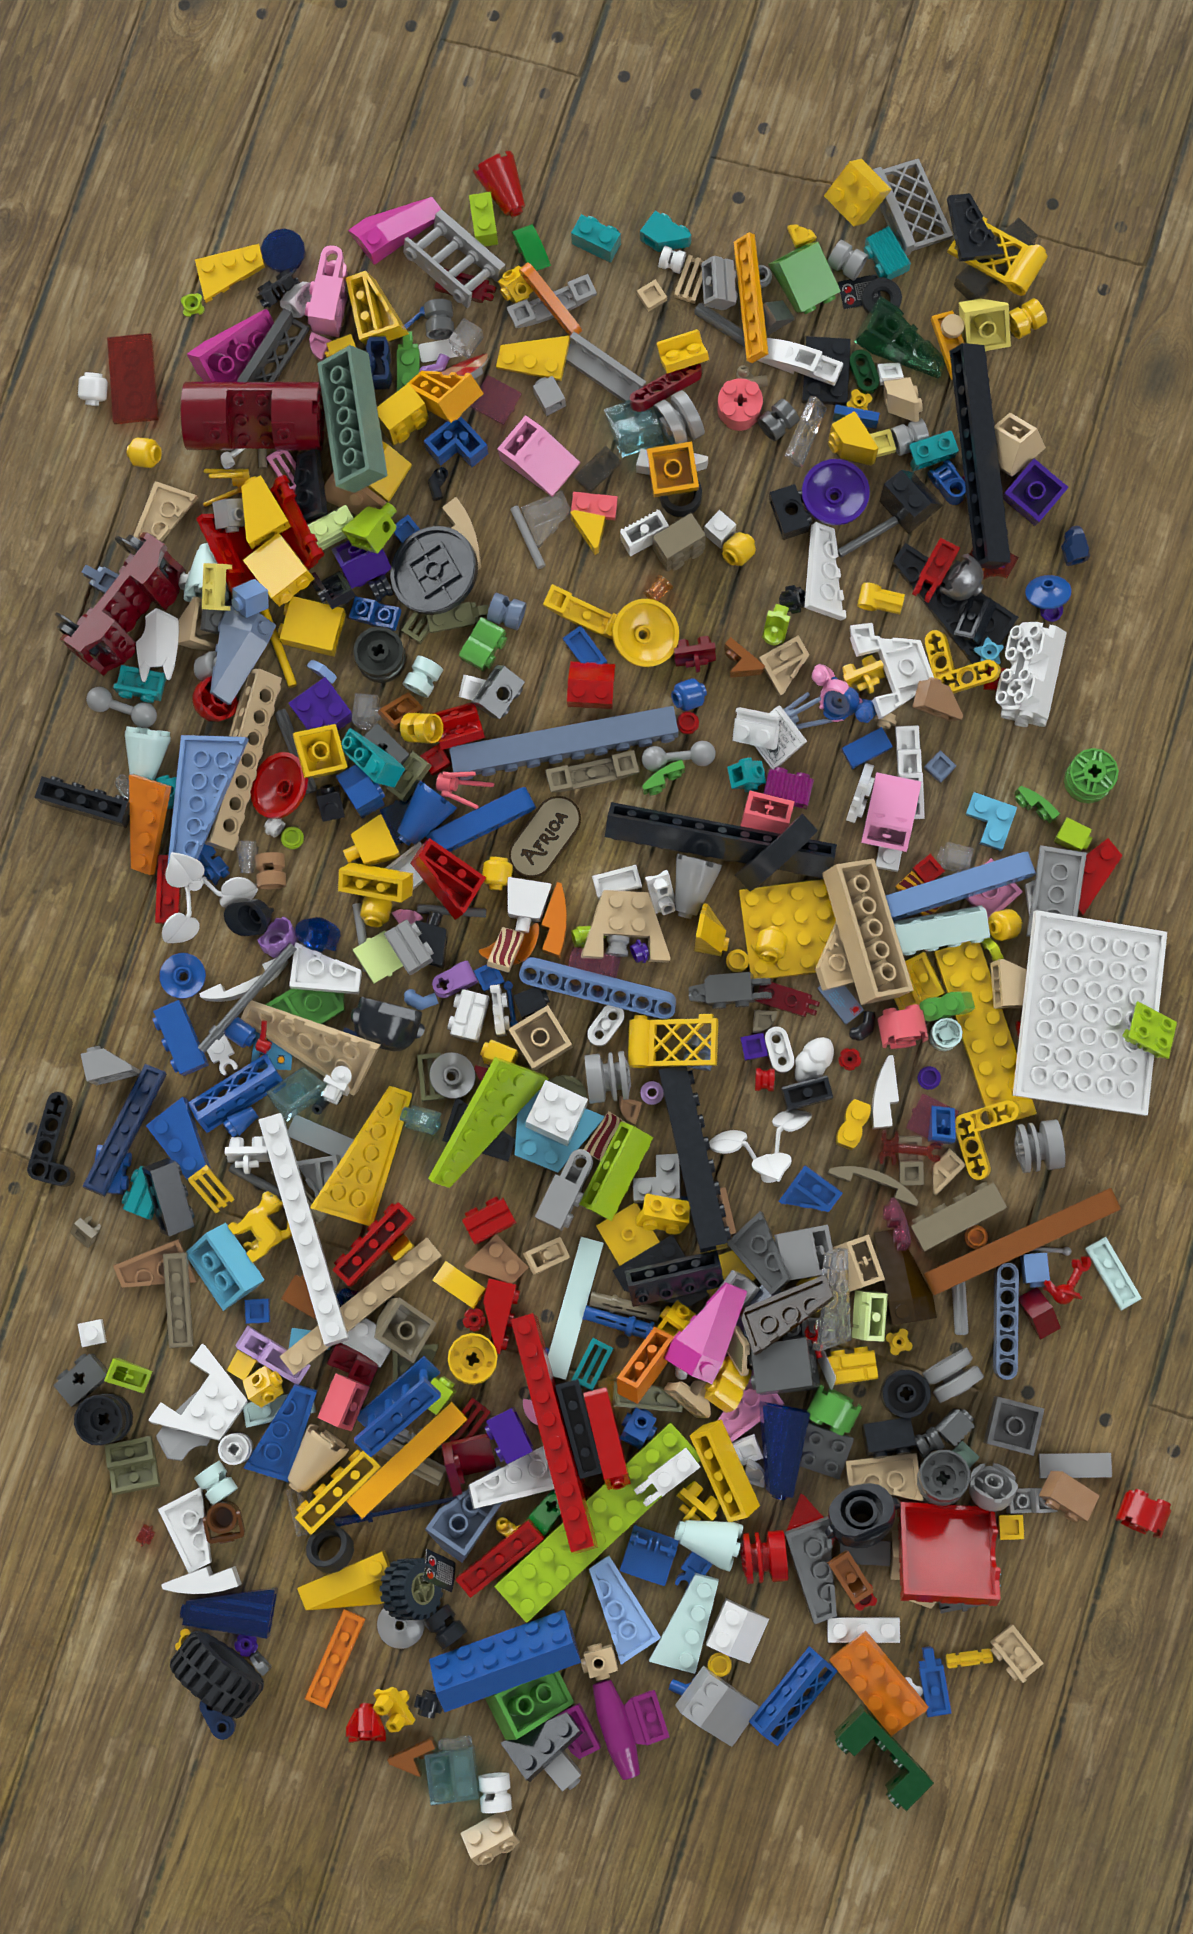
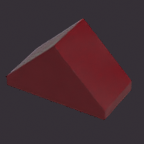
(1039, 1312)

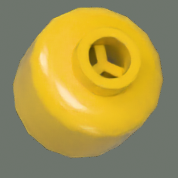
(144, 452)
(738, 549)
(497, 872)
(375, 911)
(1004, 924)
(771, 944)

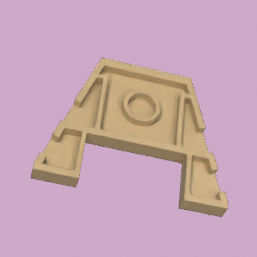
(626, 915)

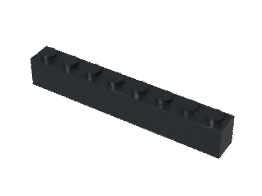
(693, 1159)

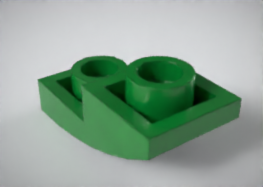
(531, 247)

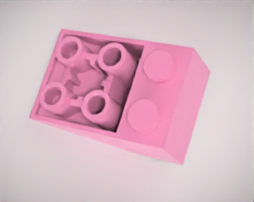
(537, 456)
(891, 812)

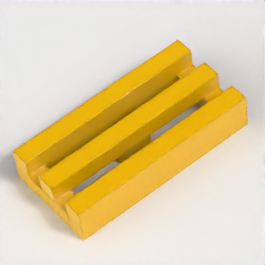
(221, 1201)

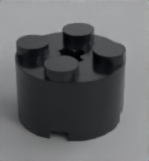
(915, 1403)

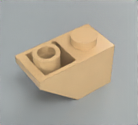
(902, 399)

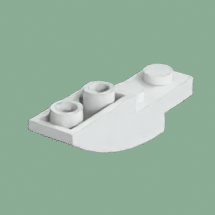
(802, 359)

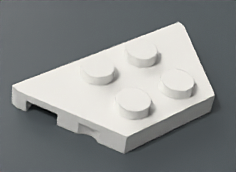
(864, 788)

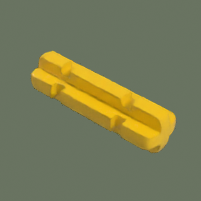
(969, 1658)

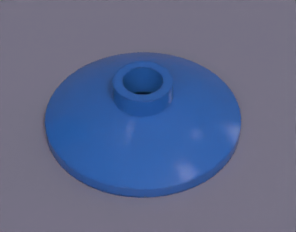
(1048, 592)
(174, 968)

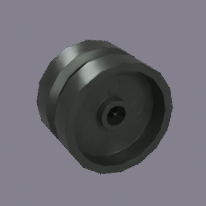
(390, 653)

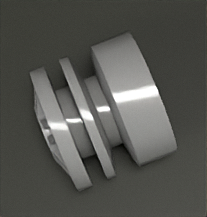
(607, 1077)
(1041, 1145)

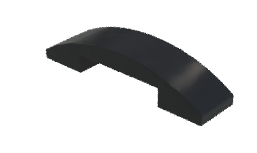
(776, 853)

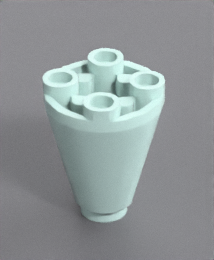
(195, 579)
(145, 750)
(711, 1540)

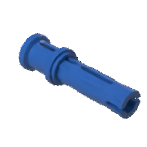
(631, 1323)

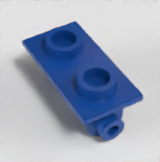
(212, 868)

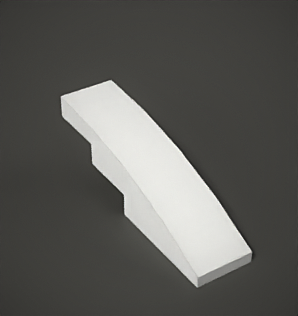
(909, 760)

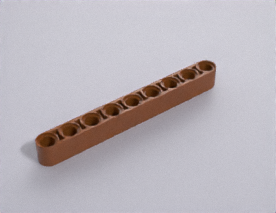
(1022, 1241)

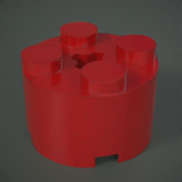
(1143, 1513)

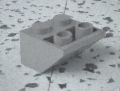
(804, 1250)

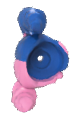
(835, 689)

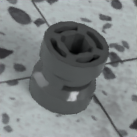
(933, 1440)

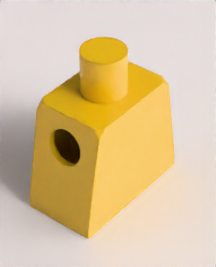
(372, 843)

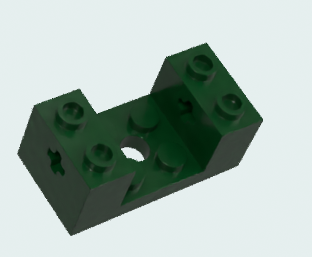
(909, 1781)

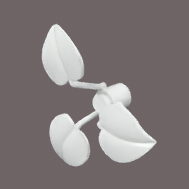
(188, 873)
(769, 1165)

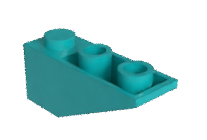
(372, 759)

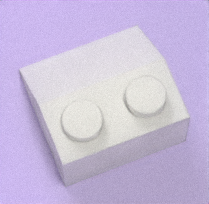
(737, 1631)

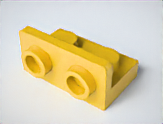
(682, 351)

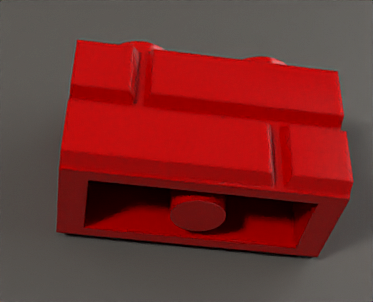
(489, 1220)

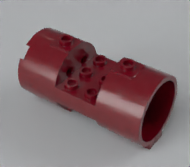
(252, 416)

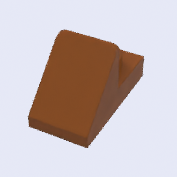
(747, 663)
(398, 708)
(850, 1577)
(407, 1760)

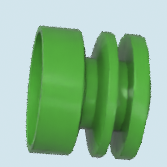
(1082, 784)

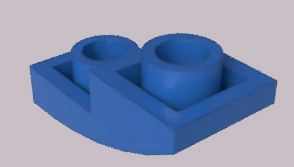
(375, 614)

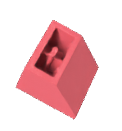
(767, 812)

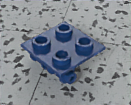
(649, 1555)

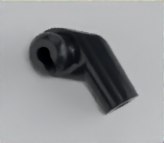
(865, 1029)
(320, 1105)

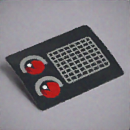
(852, 291)
(444, 1568)

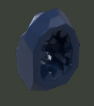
(1075, 546)

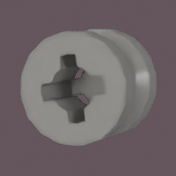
(617, 945)

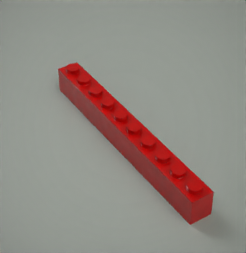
(554, 1434)

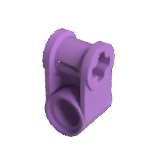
(457, 978)

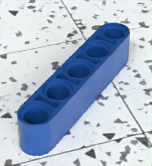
(483, 820)

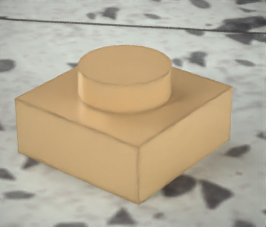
(651, 295)

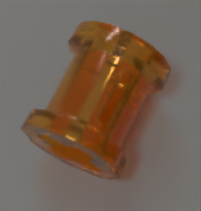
(658, 589)

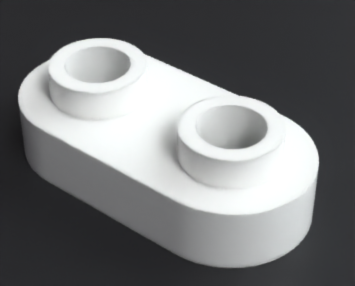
(604, 1024)
(779, 1050)

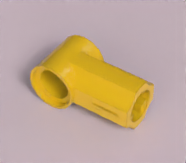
(874, 597)

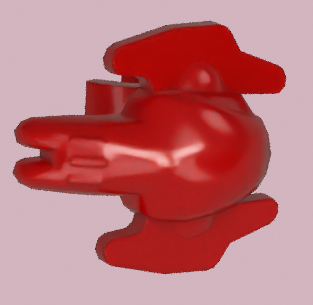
(1065, 1293)

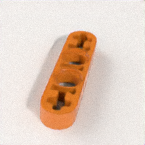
(549, 299)

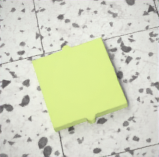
(377, 957)

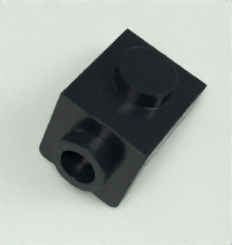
(330, 802)

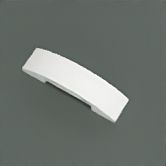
(219, 994)

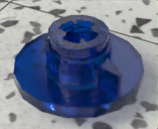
(318, 934)

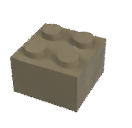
(679, 543)

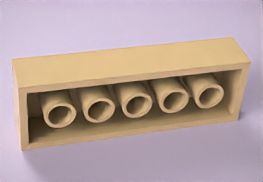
(867, 931)

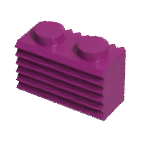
(789, 786)

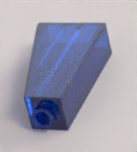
(782, 1442)
(237, 1613)

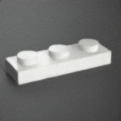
(848, 1628)

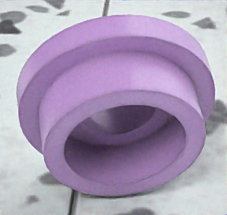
(652, 1100)

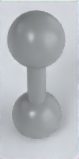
(142, 714)
(701, 754)

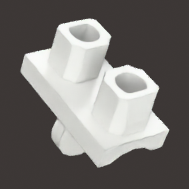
(661, 893)
(337, 1085)
(247, 1156)

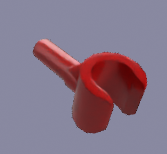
(262, 1044)
(813, 1337)

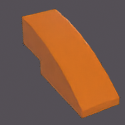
(556, 923)

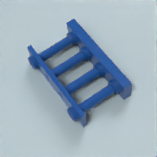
(397, 1406)

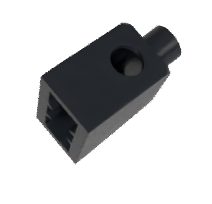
(435, 937)

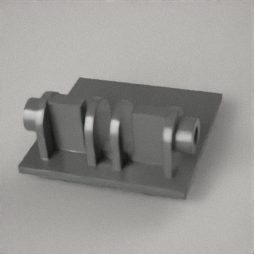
(825, 1451)

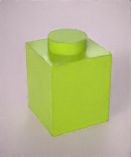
(1073, 835)

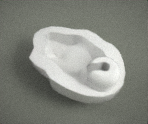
(814, 1059)

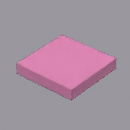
(997, 898)

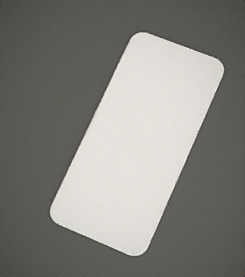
(431, 350)
(827, 1369)

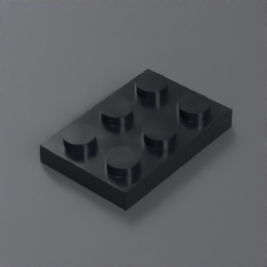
(828, 394)

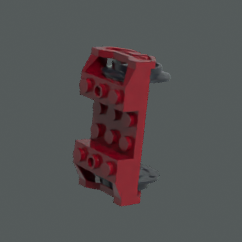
(130, 595)

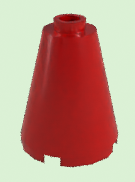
(501, 178)

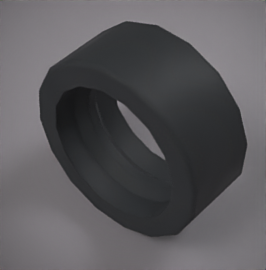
(682, 511)
(317, 1540)

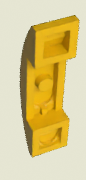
(579, 612)

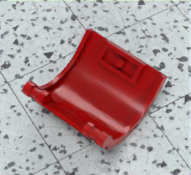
(234, 548)

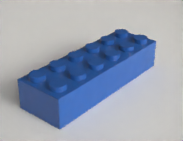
(504, 1661)

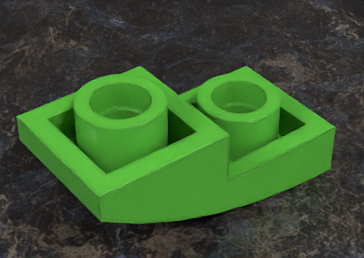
(656, 782)
(1030, 799)

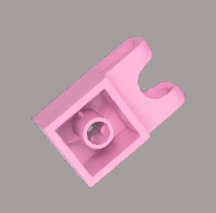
(328, 294)

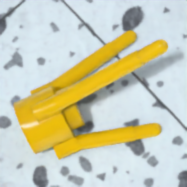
(238, 477)

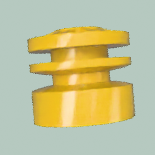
(466, 1346)

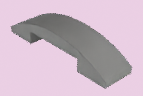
(534, 312)

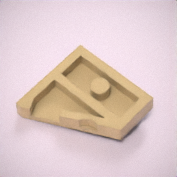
(784, 663)

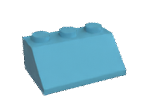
(224, 1266)

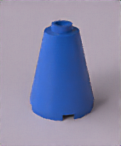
(423, 814)

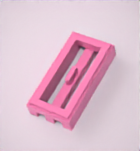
(276, 454)

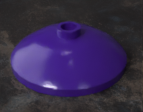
(839, 479)

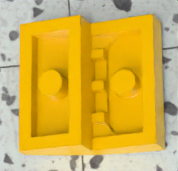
(923, 980)

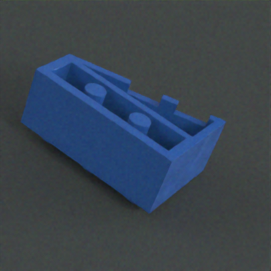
(179, 1137)

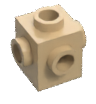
(604, 1653)

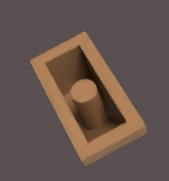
(937, 700)

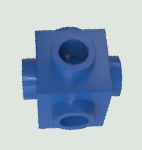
(638, 1427)

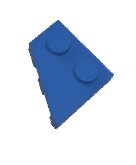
(811, 1191)

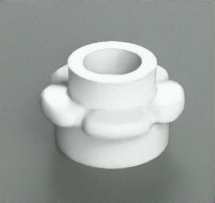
(274, 827)

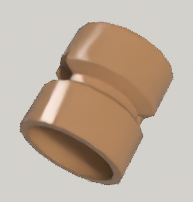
(267, 878)

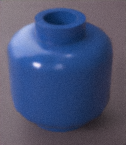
(688, 694)

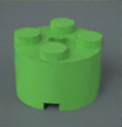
(833, 1410)

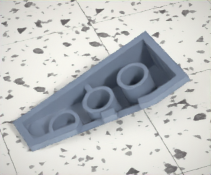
(238, 651)
(459, 1526)

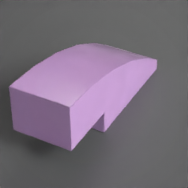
(267, 1353)

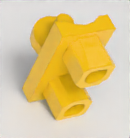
(866, 676)
(689, 1497)
(394, 1705)

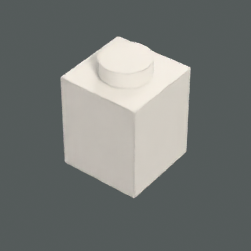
(719, 529)

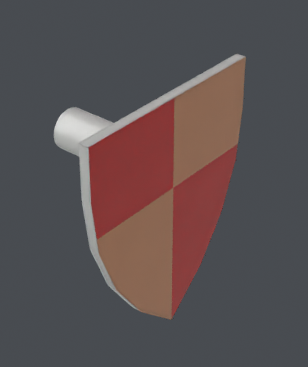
(472, 365)

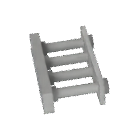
(459, 240)

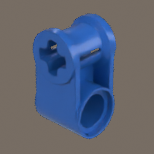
(947, 478)

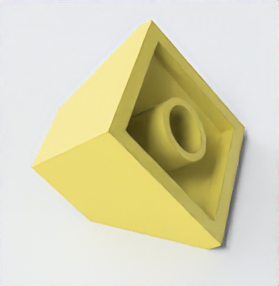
(986, 323)

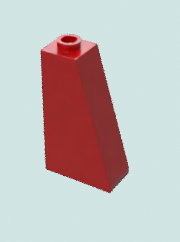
(607, 1438)

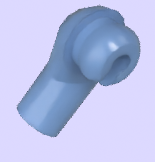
(419, 1002)

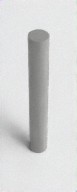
(539, 562)
(360, 925)

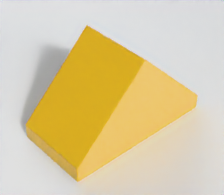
(590, 527)

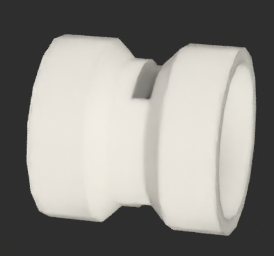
(675, 263)

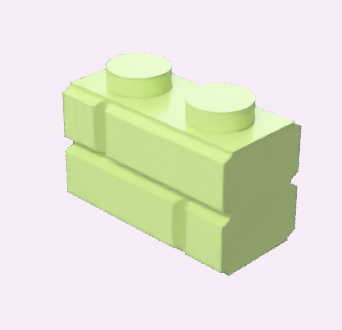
(329, 528)
(869, 1315)

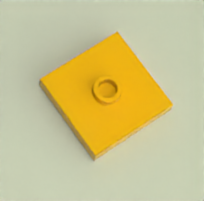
(624, 1236)

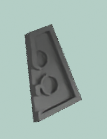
(760, 1253)

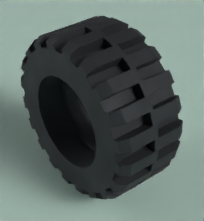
(216, 1674)

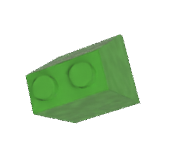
(805, 277)

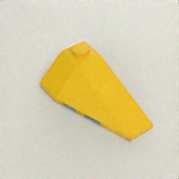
(710, 933)

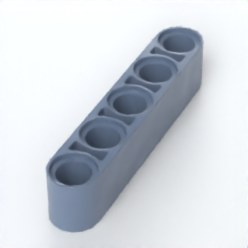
(1011, 1310)

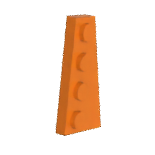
(147, 819)

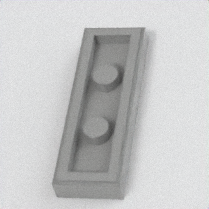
(319, 1136)
(1076, 1464)

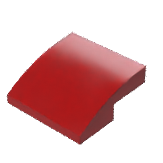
(460, 725)

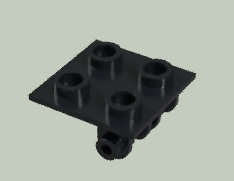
(284, 278)

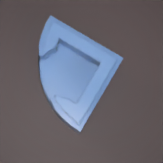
(321, 670)

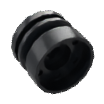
(90, 1419)

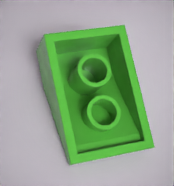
(529, 1705)

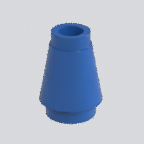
(240, 1121)

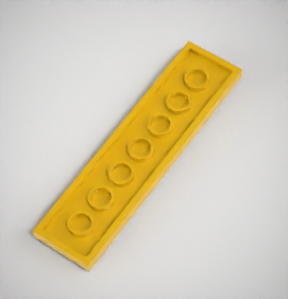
(984, 1028)

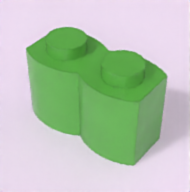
(483, 644)
(949, 1004)

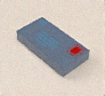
(842, 1003)

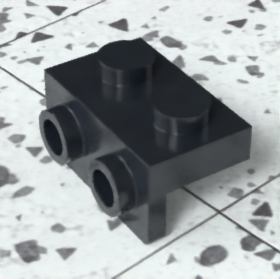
(333, 589)

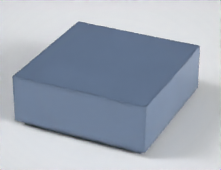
(940, 766)

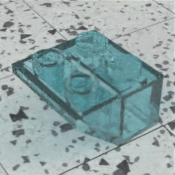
(633, 429)
(452, 1775)

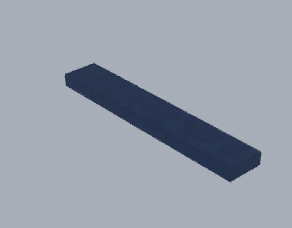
(124, 1130)

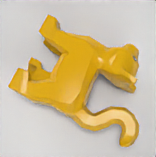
(262, 1227)

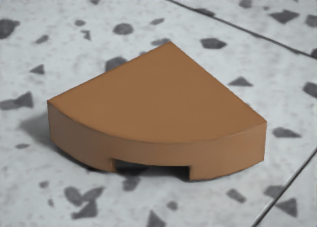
(630, 1109)

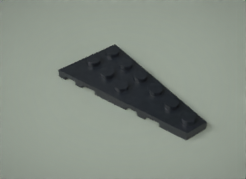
(949, 611)

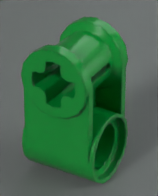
(546, 1513)

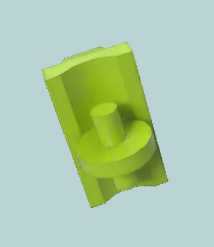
(776, 625)

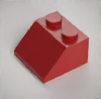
(591, 685)

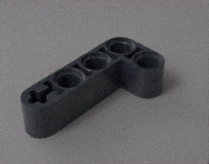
(55, 1138)

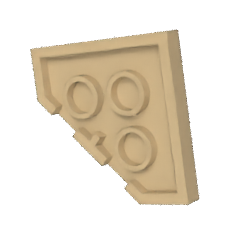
(833, 965)

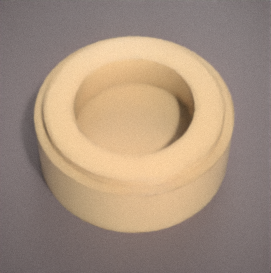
(952, 326)

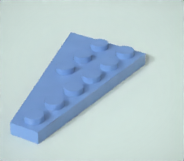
(202, 781)

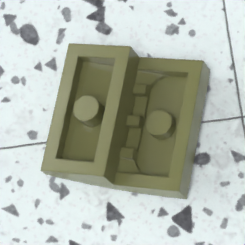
(132, 1465)

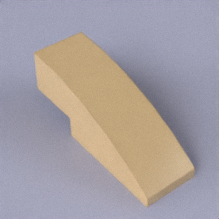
(461, 522)

